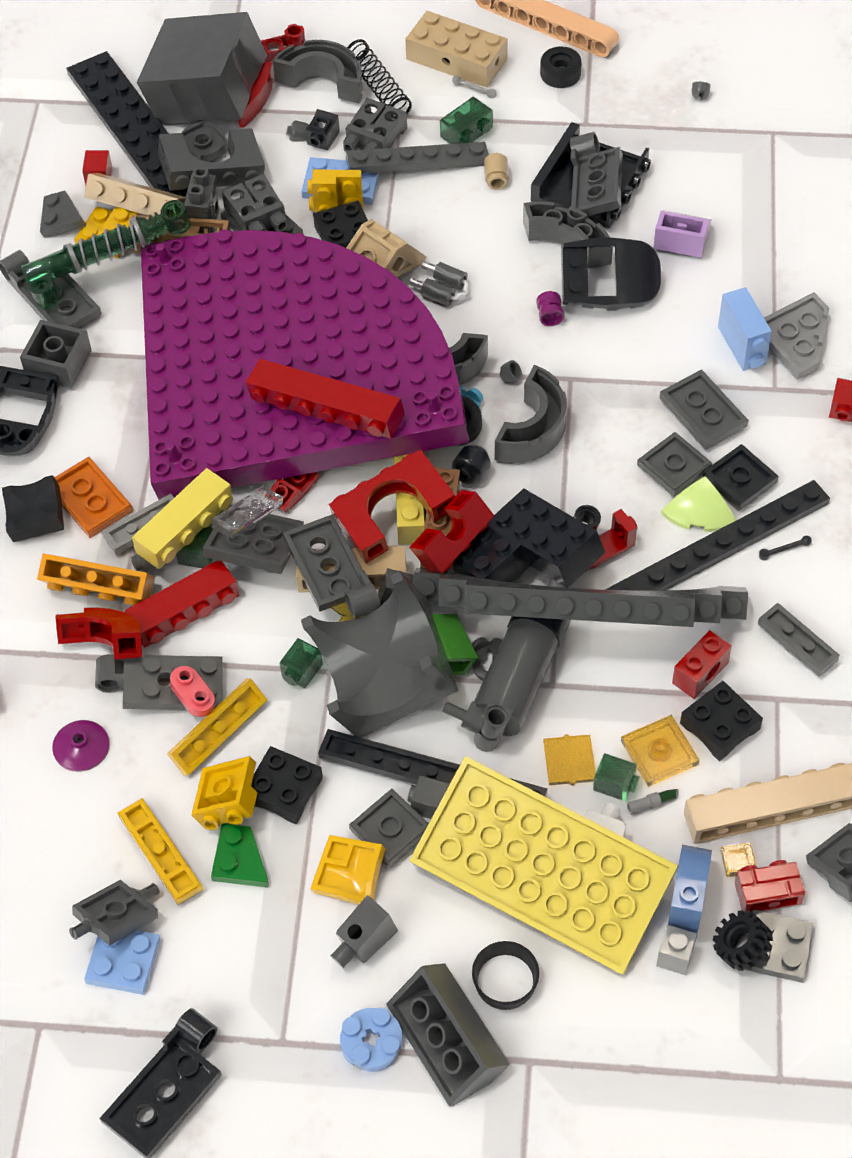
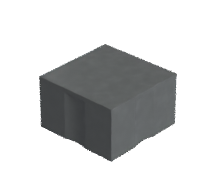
(202, 68)

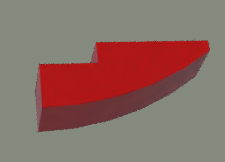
(259, 94)

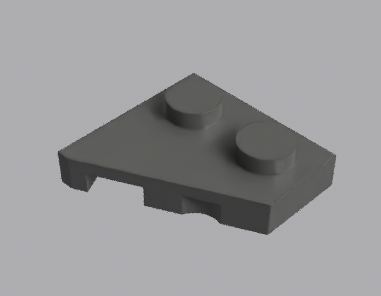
(59, 215)

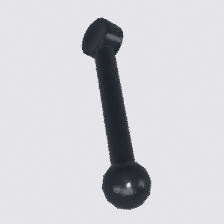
(765, 553)

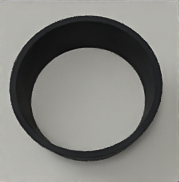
(505, 948)

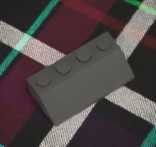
(447, 1033)

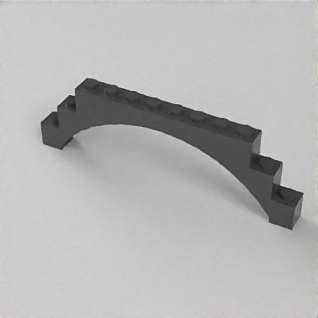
(617, 606)

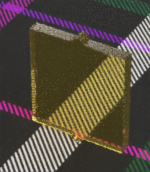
(569, 759)

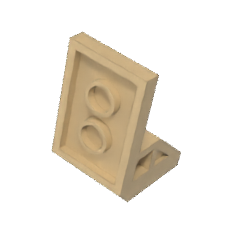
(385, 248)

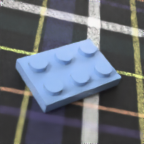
(369, 180)

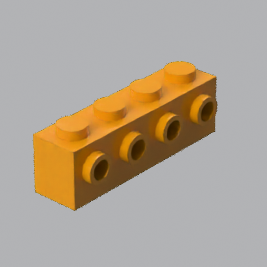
(95, 578)

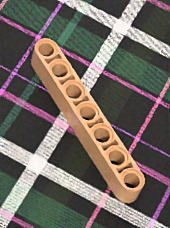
(557, 23)

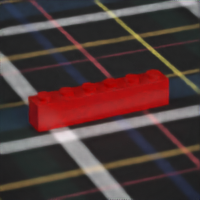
(325, 398)

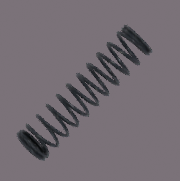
(363, 55)

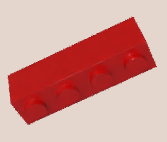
(184, 602)

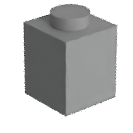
(676, 949)

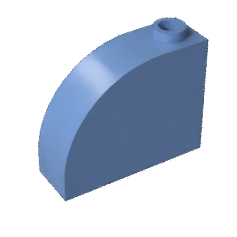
(690, 888)

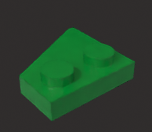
(238, 858)

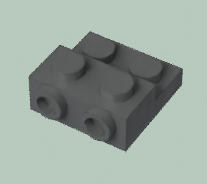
(834, 861)

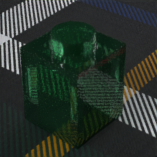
(301, 663)
(616, 777)

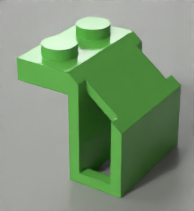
(455, 643)

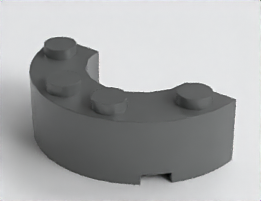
(321, 59)
(469, 355)
(541, 433)

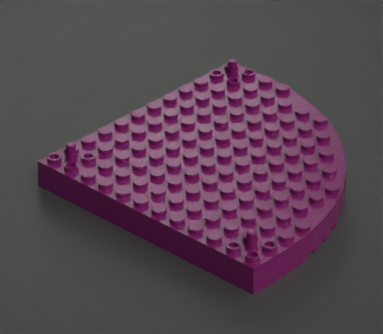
(296, 302)

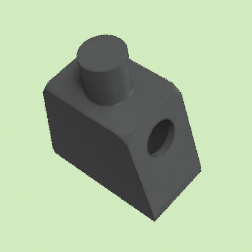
(363, 932)

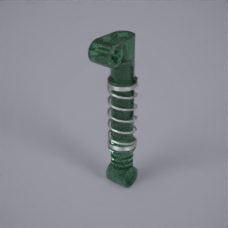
(74, 257)

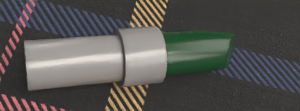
(652, 800)

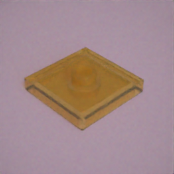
(660, 750)

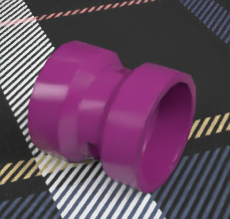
(550, 308)

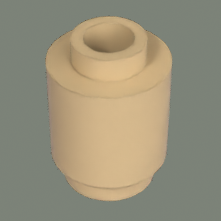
(496, 170)

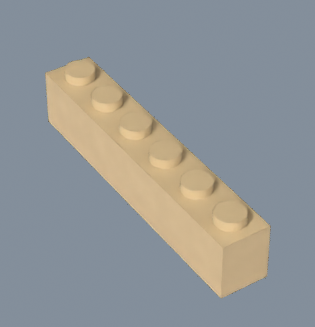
(769, 803)

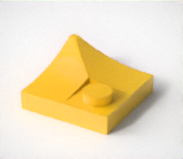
(348, 869)

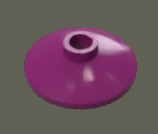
(81, 755)

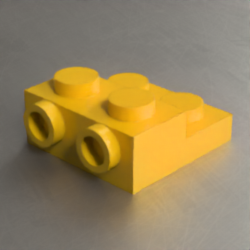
(334, 188)
(104, 218)
(225, 793)

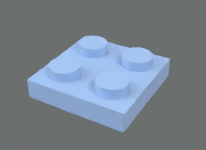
(125, 963)

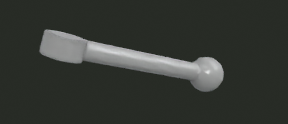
(491, 93)

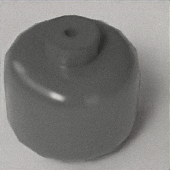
(297, 131)

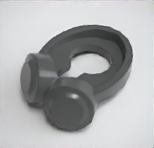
(481, 647)

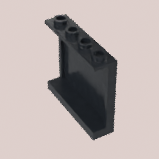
(556, 177)

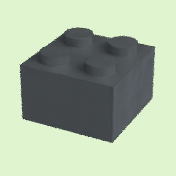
(57, 351)

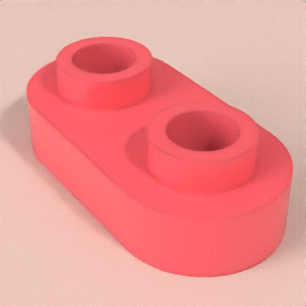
(190, 689)

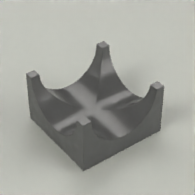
(384, 660)

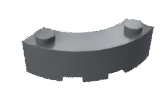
(565, 225)

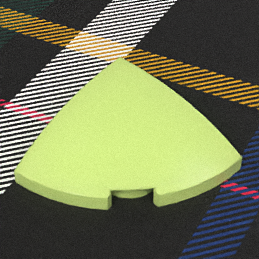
(700, 507)

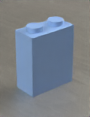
(744, 329)

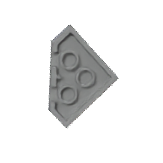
(799, 334)

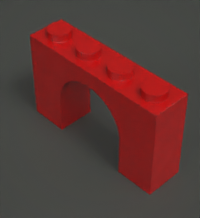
(410, 476)

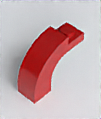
(103, 626)

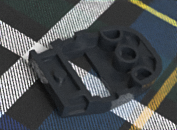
(635, 273)
(19, 437)

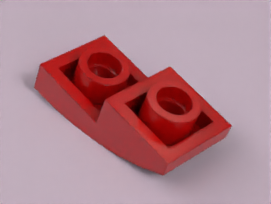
(294, 488)

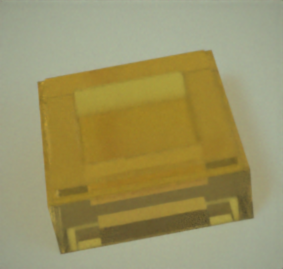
(736, 857)

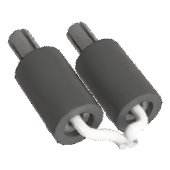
(438, 291)

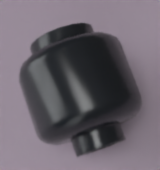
(472, 463)

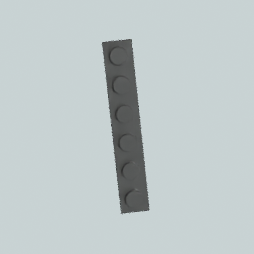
(417, 157)

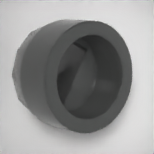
(700, 89)
(510, 371)

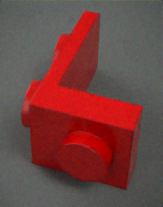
(619, 538)

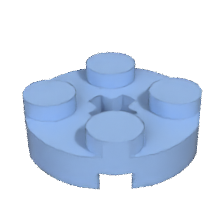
(362, 1054)

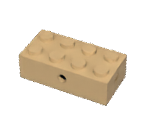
(456, 48)

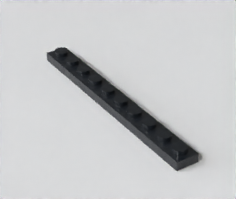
(727, 540)

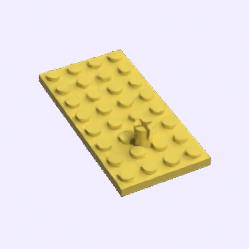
(544, 864)

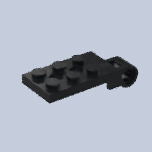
(175, 1064)

